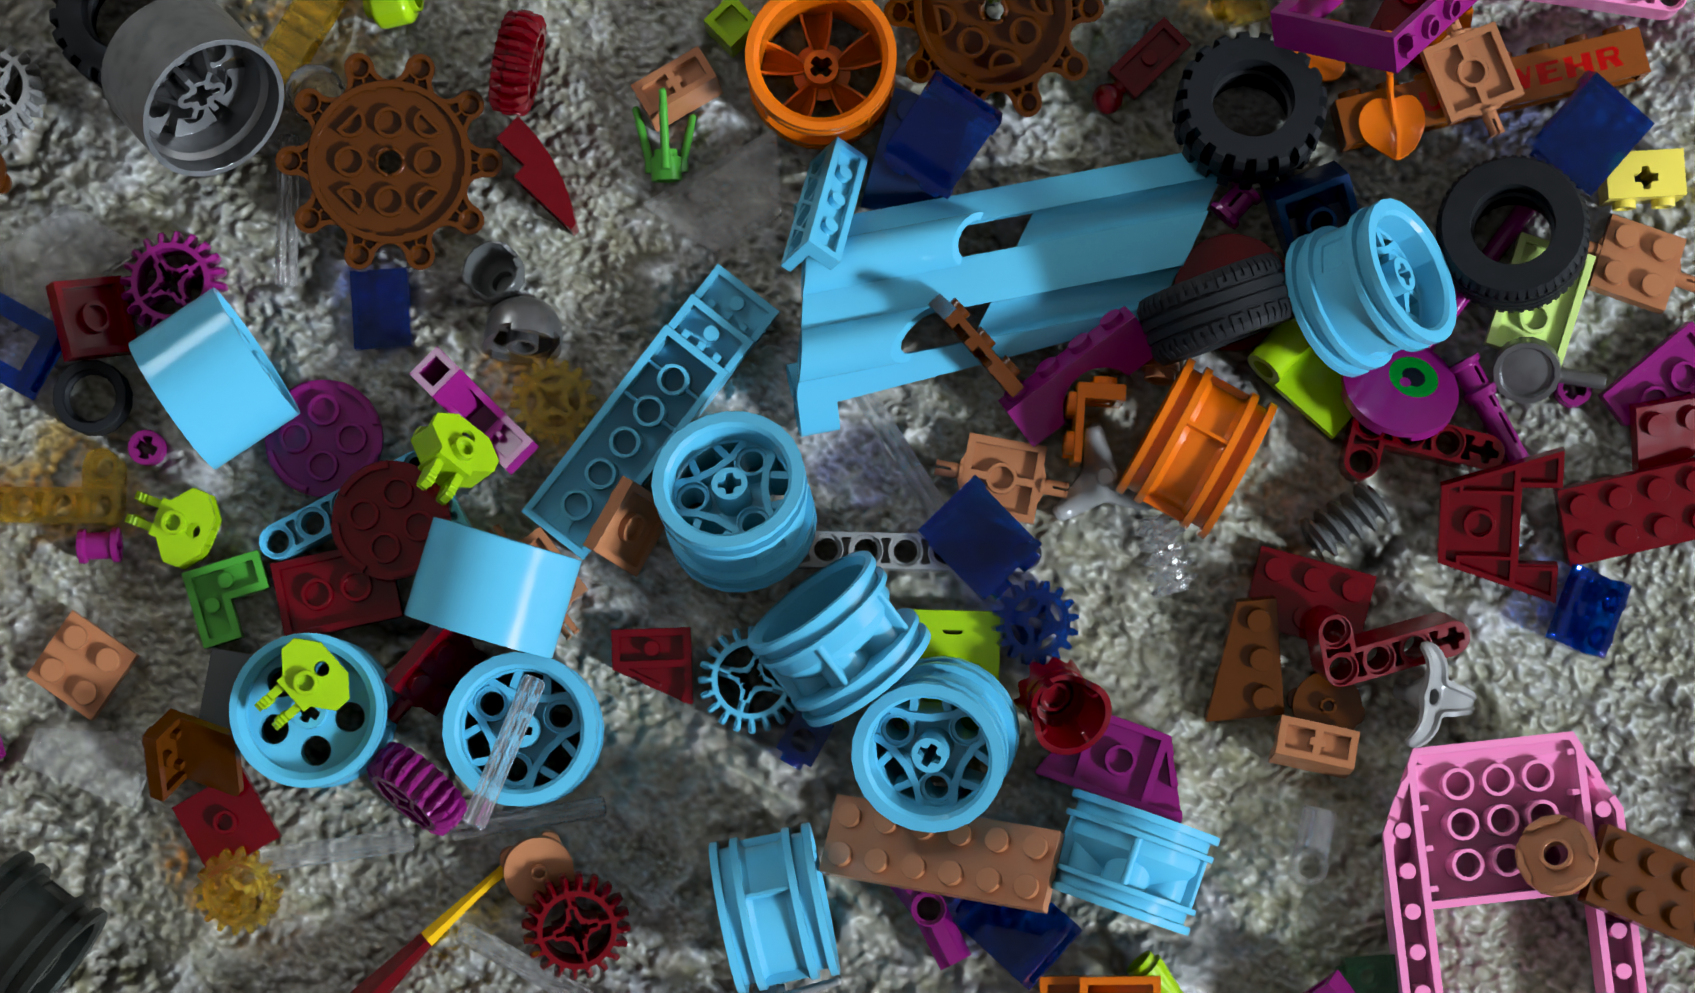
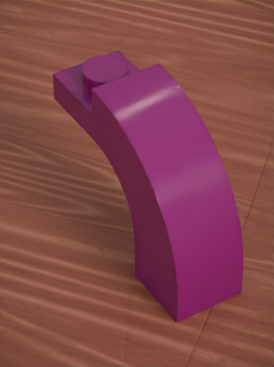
(463, 397)

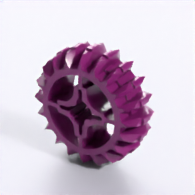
(160, 289)
(416, 788)

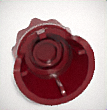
(1063, 706)

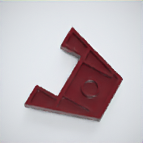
(1482, 523)

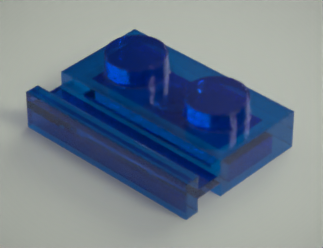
(381, 309)

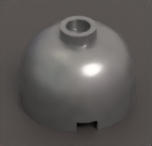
(523, 330)

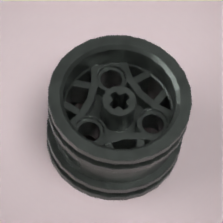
(41, 928)

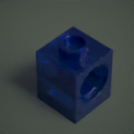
(794, 757)

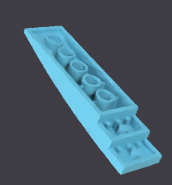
(651, 404)

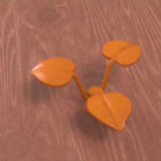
(1388, 124)

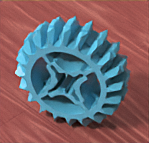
(741, 712)

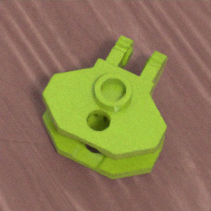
(451, 457)
(177, 523)
(303, 682)

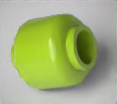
(393, 13)

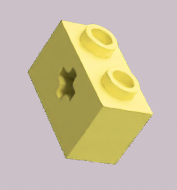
(1664, 174)

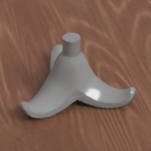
(1097, 479)
(1434, 696)

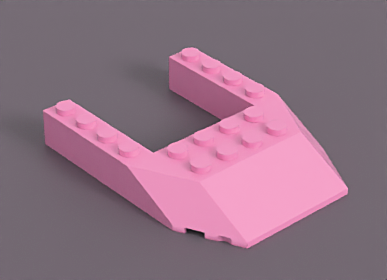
(1457, 838)

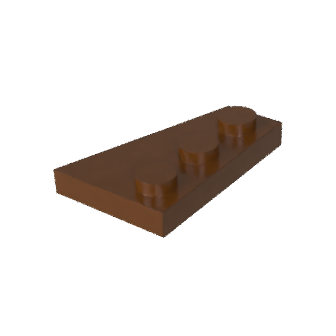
(1250, 664)

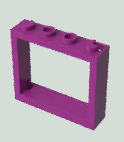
(1302, 28)

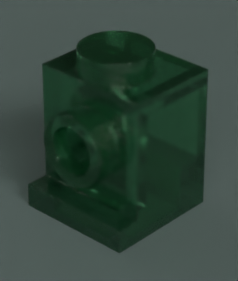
(1381, 964)

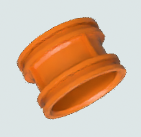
(793, 117)
(1197, 448)

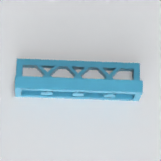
(826, 206)

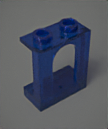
(43, 356)

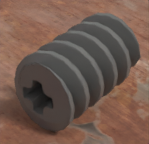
(1344, 519)

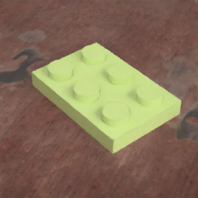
(1552, 321)

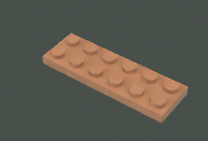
(975, 862)

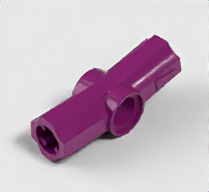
(939, 933)

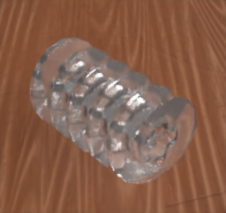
(1165, 555)

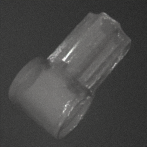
(1312, 841)

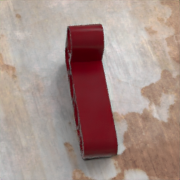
(1373, 445)
(1388, 640)

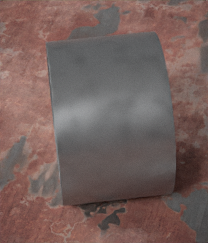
(215, 107)

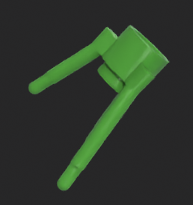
(666, 164)

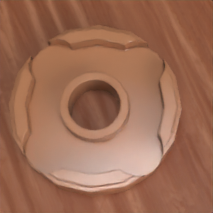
(1562, 878)

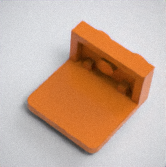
(1101, 393)

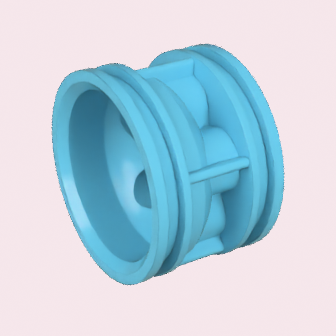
(838, 639)
(287, 760)
(1132, 861)

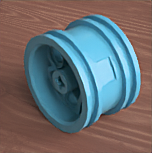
(1370, 288)
(739, 532)
(546, 737)
(936, 745)

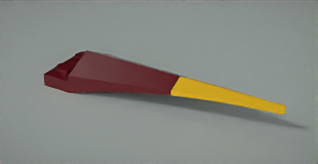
(396, 968)

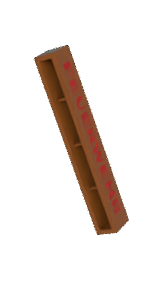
(1543, 72)

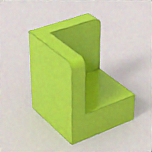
(729, 25)

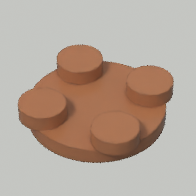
(533, 862)

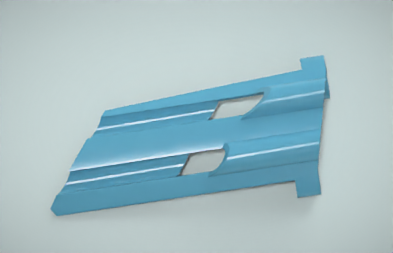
(1086, 250)

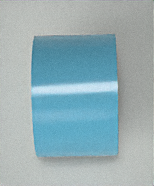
(213, 378)
(492, 588)

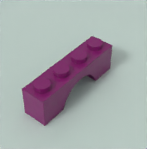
(1112, 344)

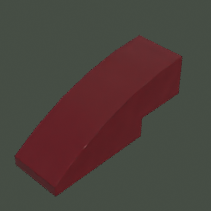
(538, 173)

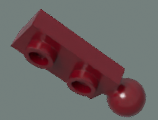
(1141, 66)

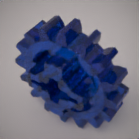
(1038, 607)

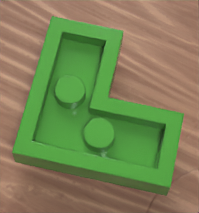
(213, 594)

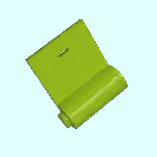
(1301, 377)
(974, 643)

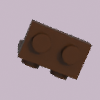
(190, 749)

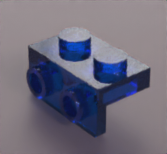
(1588, 612)

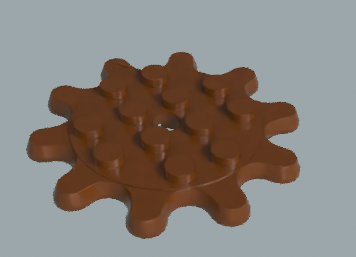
(996, 53)
(378, 118)

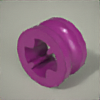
(1562, 399)
(137, 455)

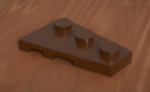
(978, 343)

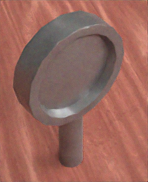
(1530, 371)

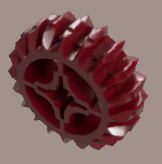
(517, 62)
(559, 932)

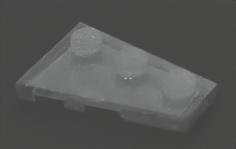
(92, 760)

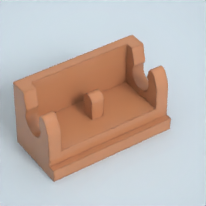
(688, 86)
(1314, 747)

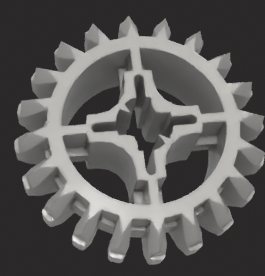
(15, 117)

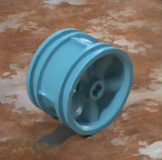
(773, 909)

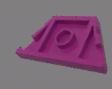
(1124, 766)

